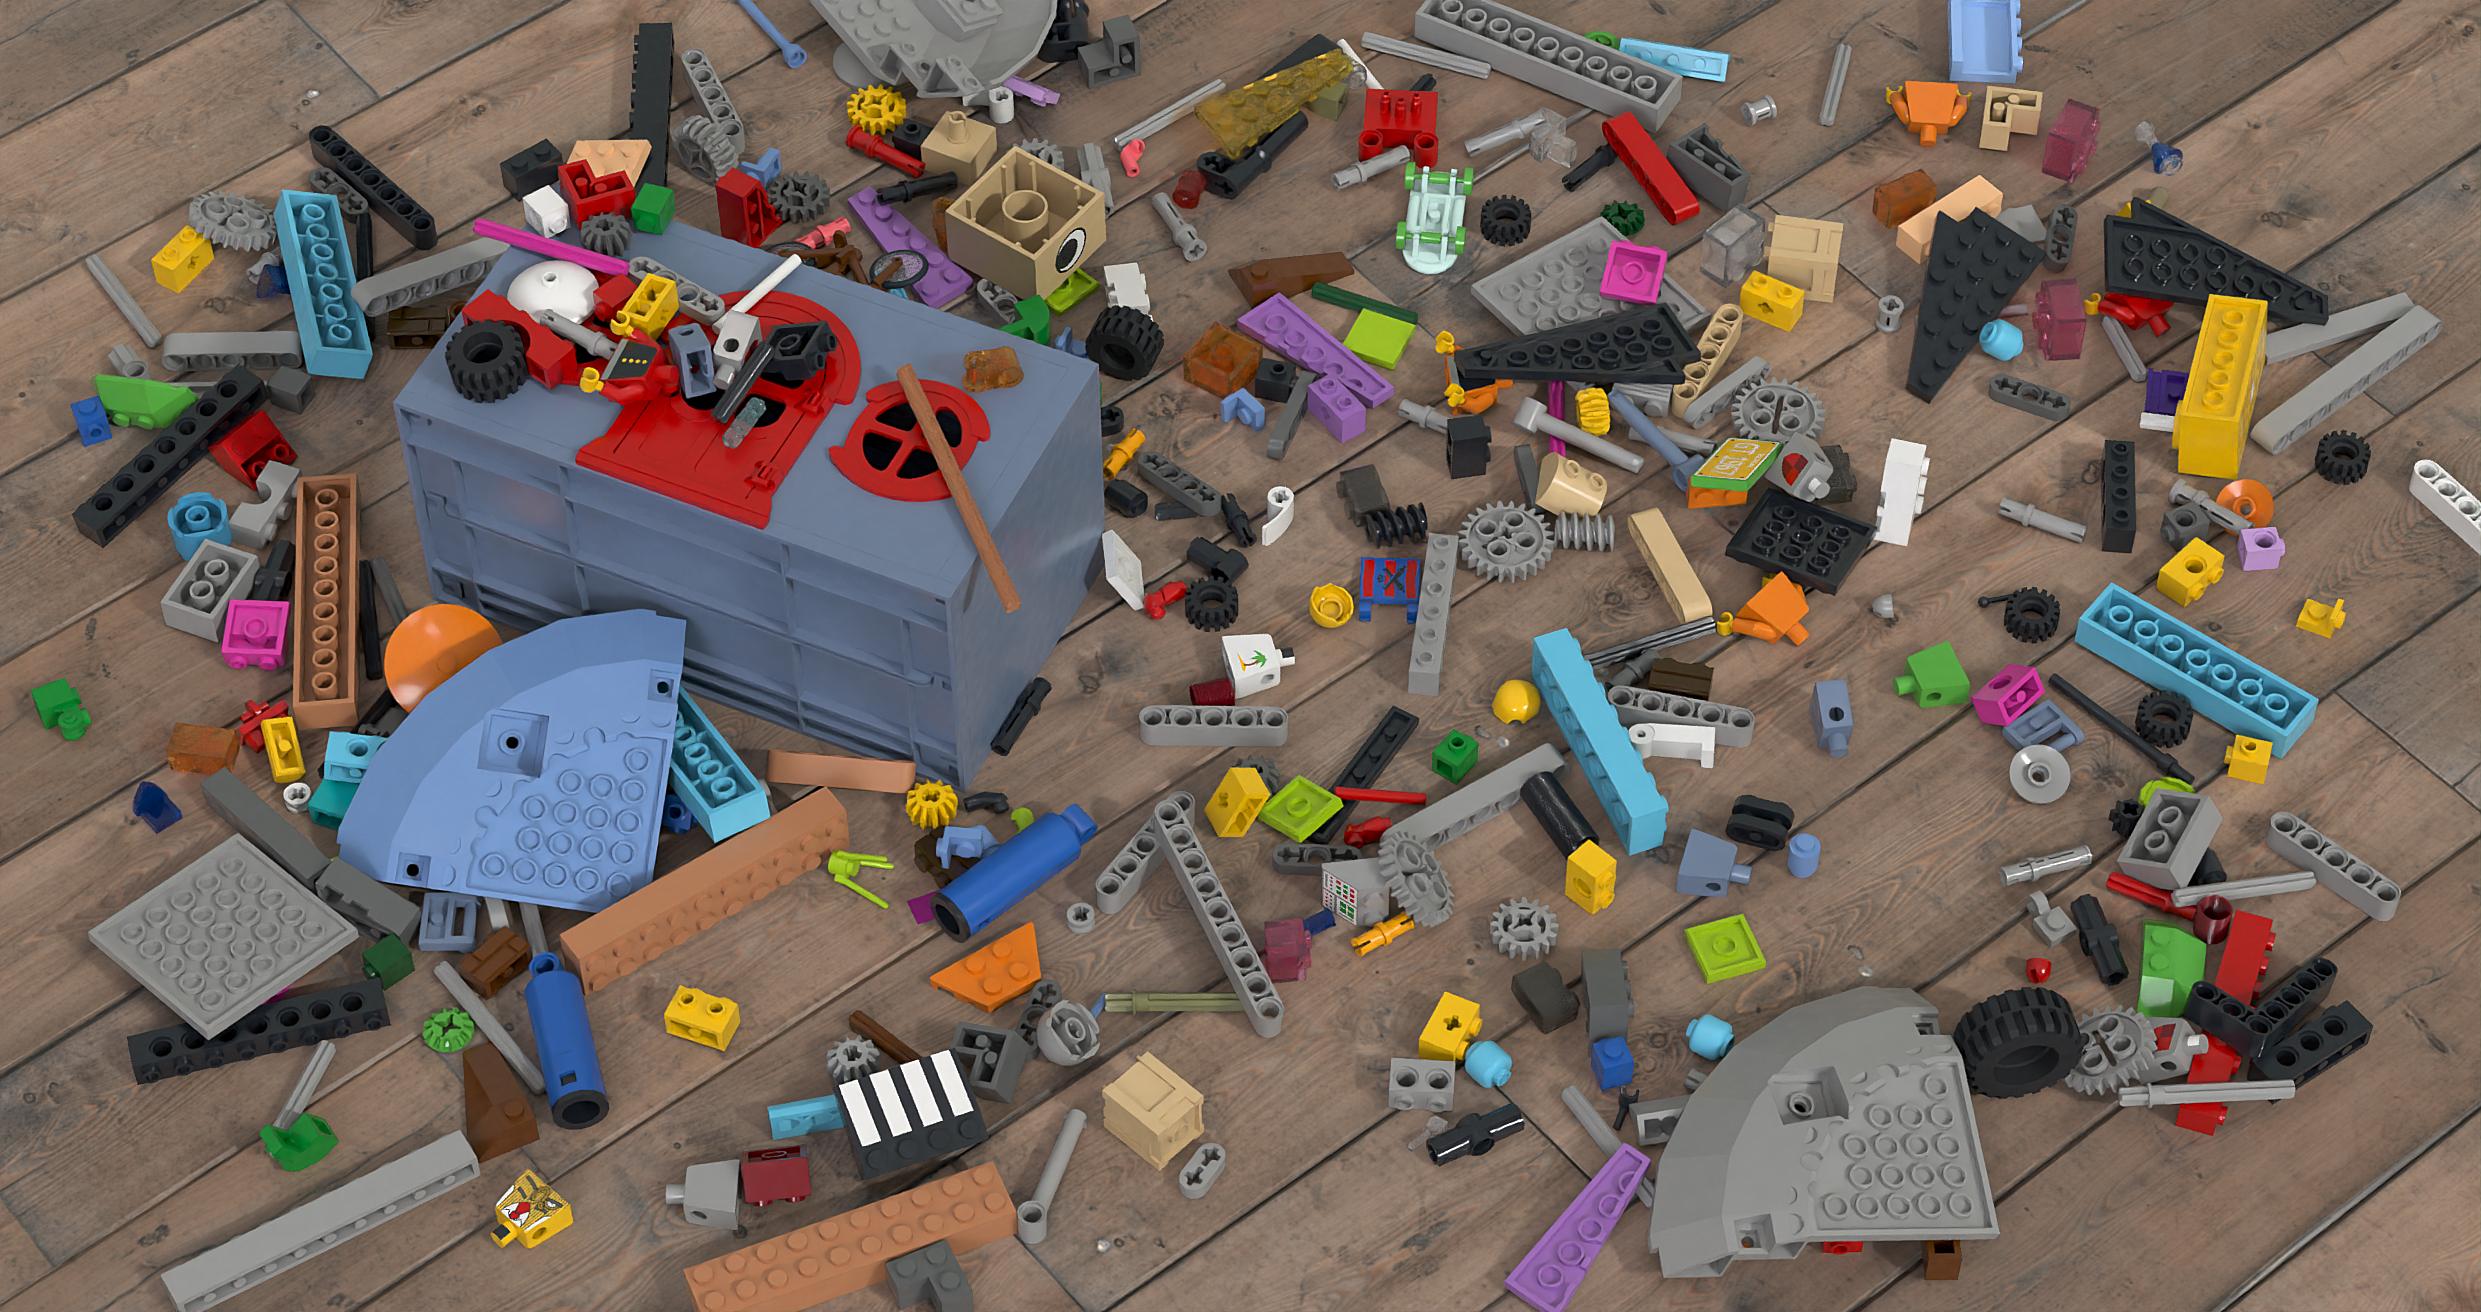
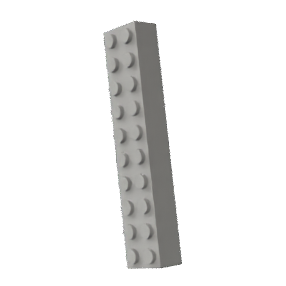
(1551, 58)

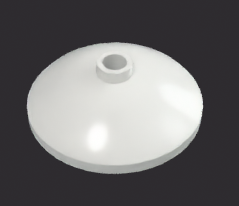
(554, 286)

